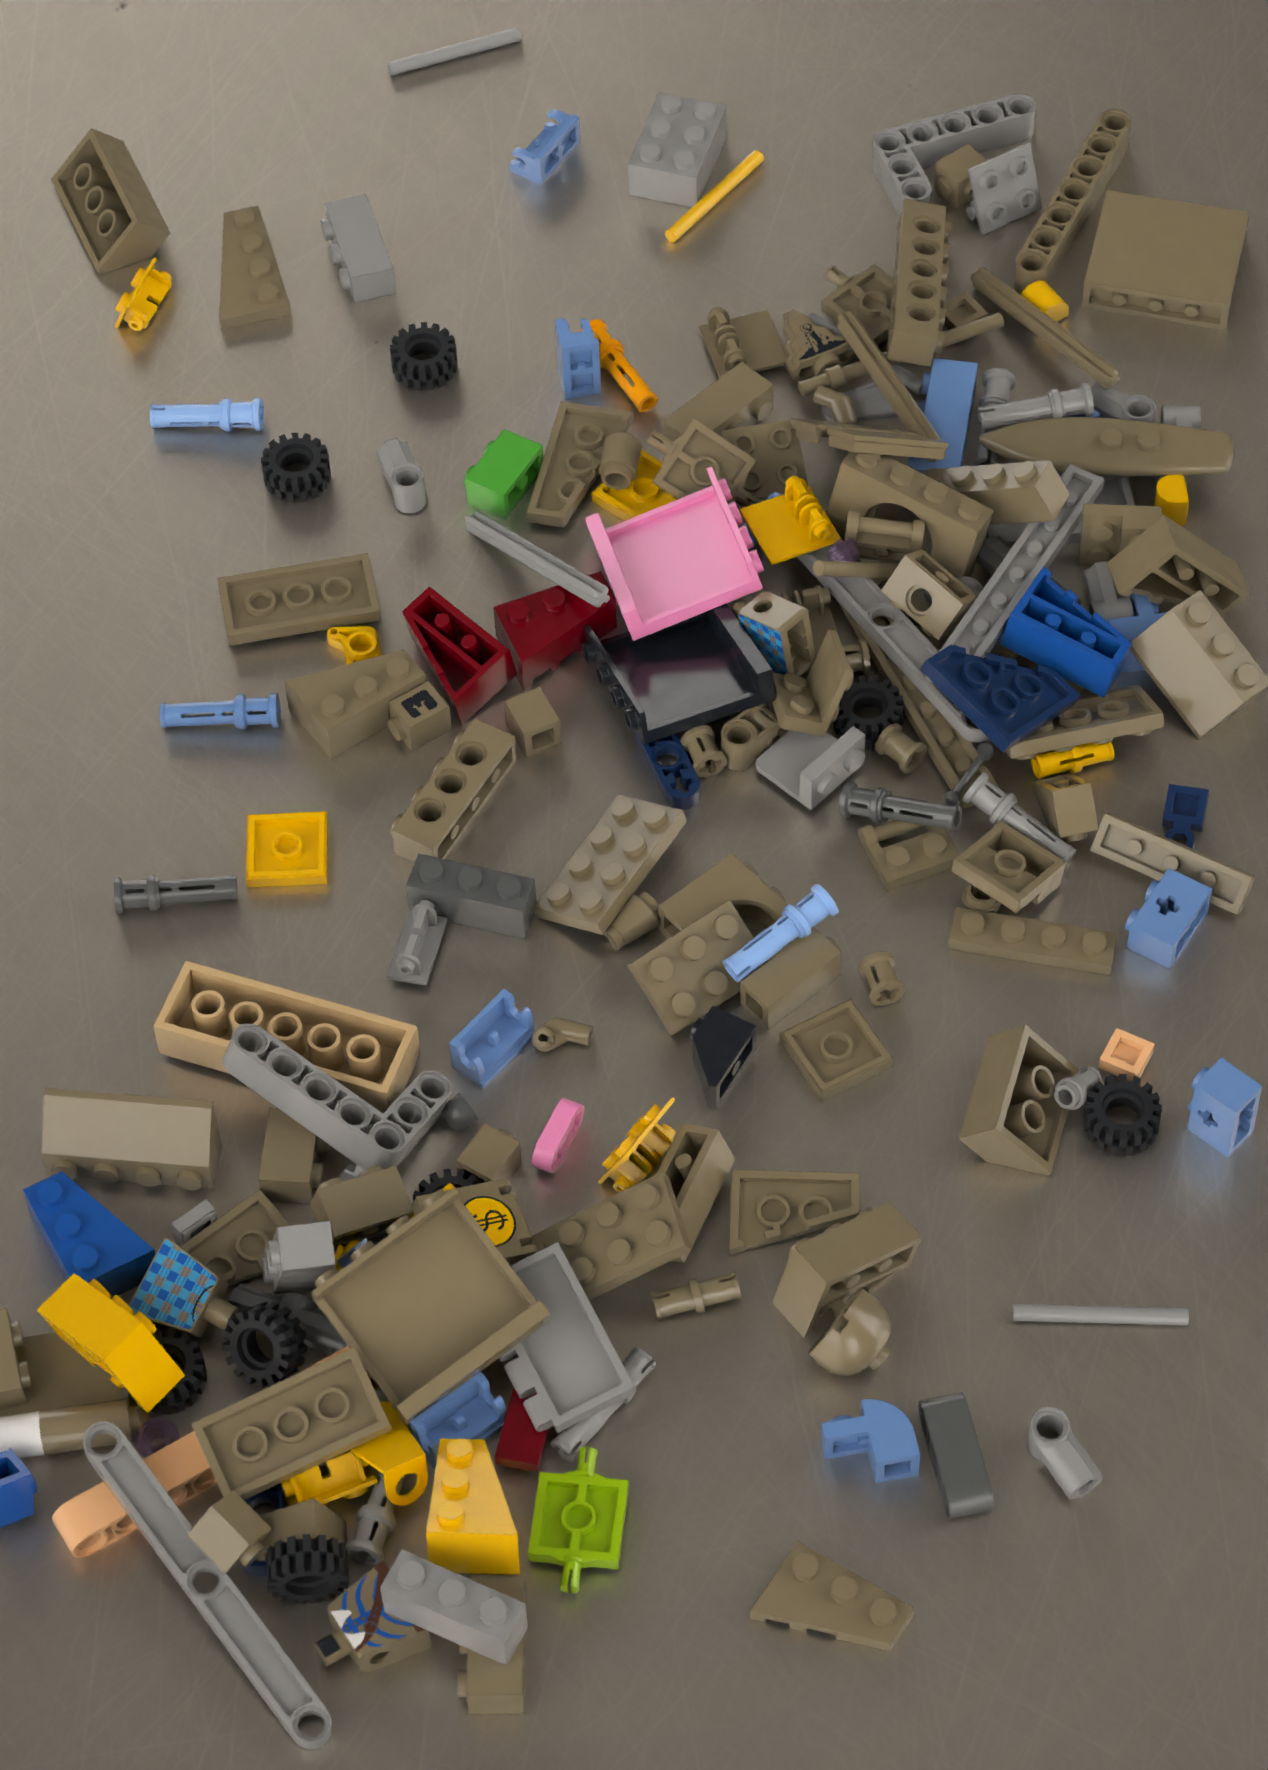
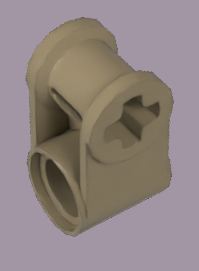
(749, 736)

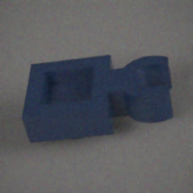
(1185, 812)

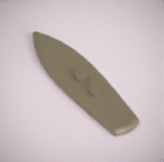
(1114, 446)

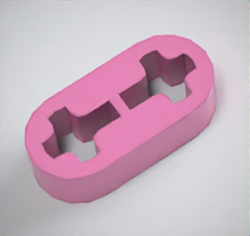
(557, 1135)

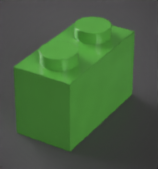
(503, 474)

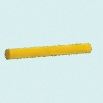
(714, 196)

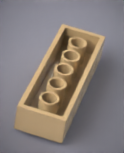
(351, 1045)

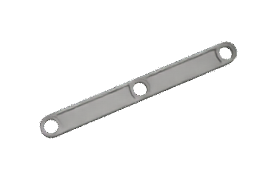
(900, 640)
(225, 1607)

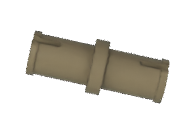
(696, 1295)

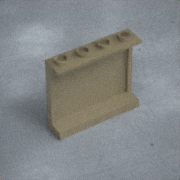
(1165, 259)
(428, 1305)

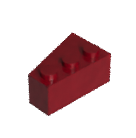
(550, 627)
(459, 653)

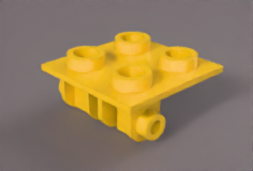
(790, 523)
(639, 1150)

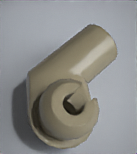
(839, 404)
(559, 1031)

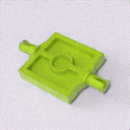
(578, 1520)

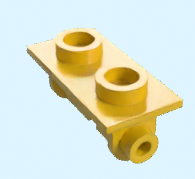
(148, 285)
(345, 1480)

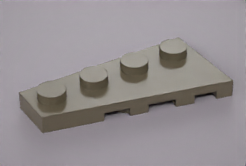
(249, 272)

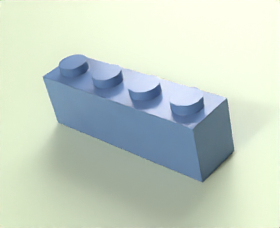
(948, 408)

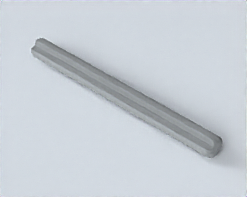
(537, 559)

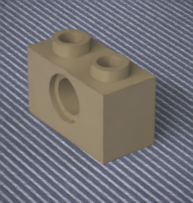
(949, 595)

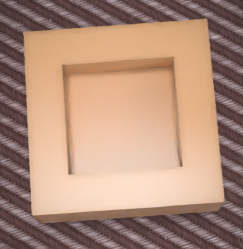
(1126, 1055)

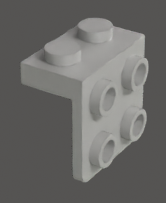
(812, 765)

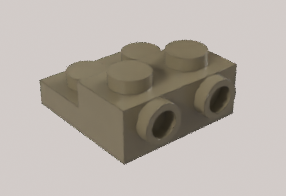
(1111, 528)
(1010, 867)

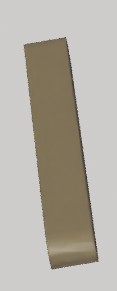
(1073, 200)

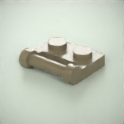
(884, 538)
(908, 859)

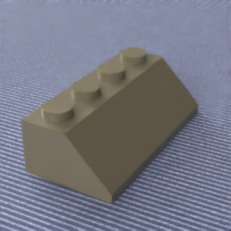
(109, 203)
(130, 1138)

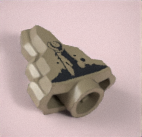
(812, 347)

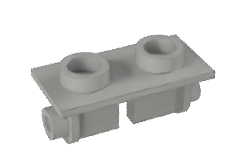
(418, 945)

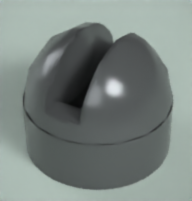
(458, 1113)

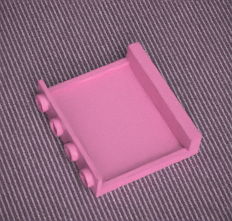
(678, 559)

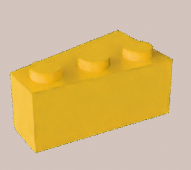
(112, 1338)
(468, 1513)

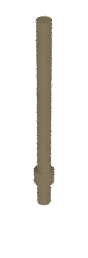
(837, 376)

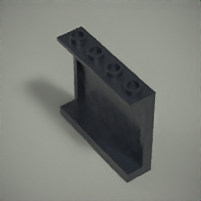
(681, 673)

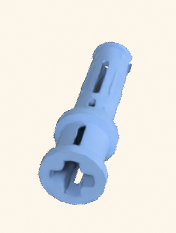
(223, 415)
(794, 923)

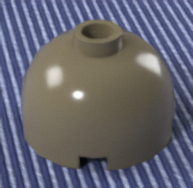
(854, 1337)

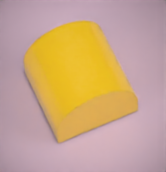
(1046, 299)
(1173, 498)

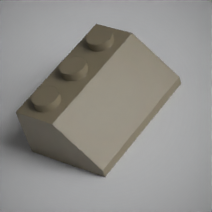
(1199, 664)
(1013, 1102)

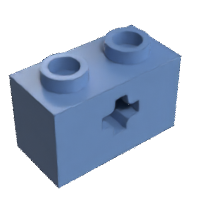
(1168, 917)
(1223, 1106)

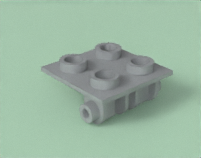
(1004, 189)

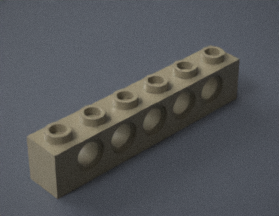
(919, 283)

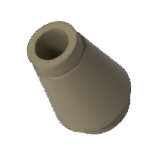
(634, 920)

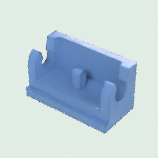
(548, 148)
(577, 360)
(491, 1040)
(463, 1414)

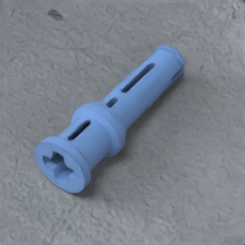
(242, 716)

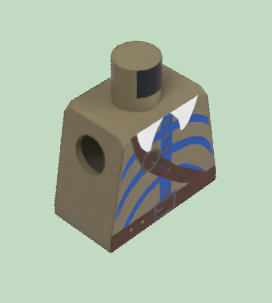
(367, 1630)

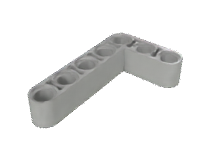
(909, 148)
(331, 1108)

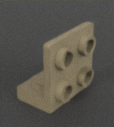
(814, 702)

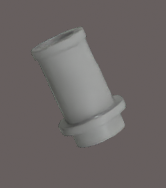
(1072, 1091)

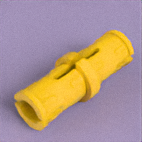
(1073, 760)

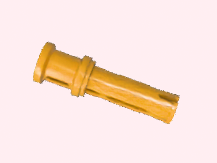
(640, 393)

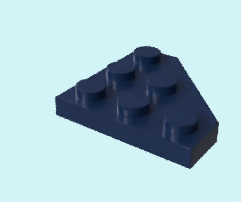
(999, 695)

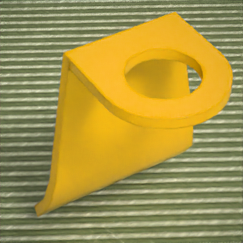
(395, 1456)

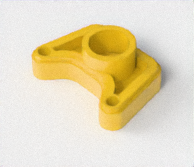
(356, 642)

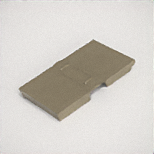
(869, 439)

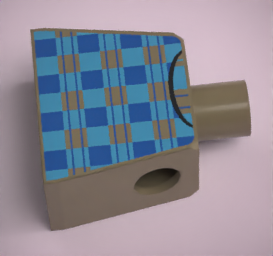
(779, 632)
(182, 1293)

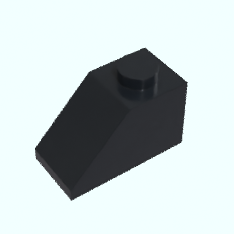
(721, 1051)

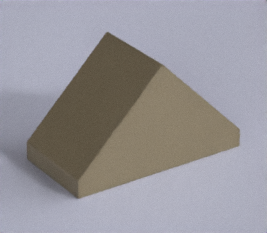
(302, 1518)

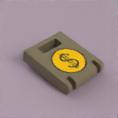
(498, 1216)

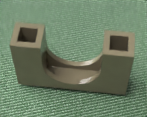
(952, 519)
(787, 978)

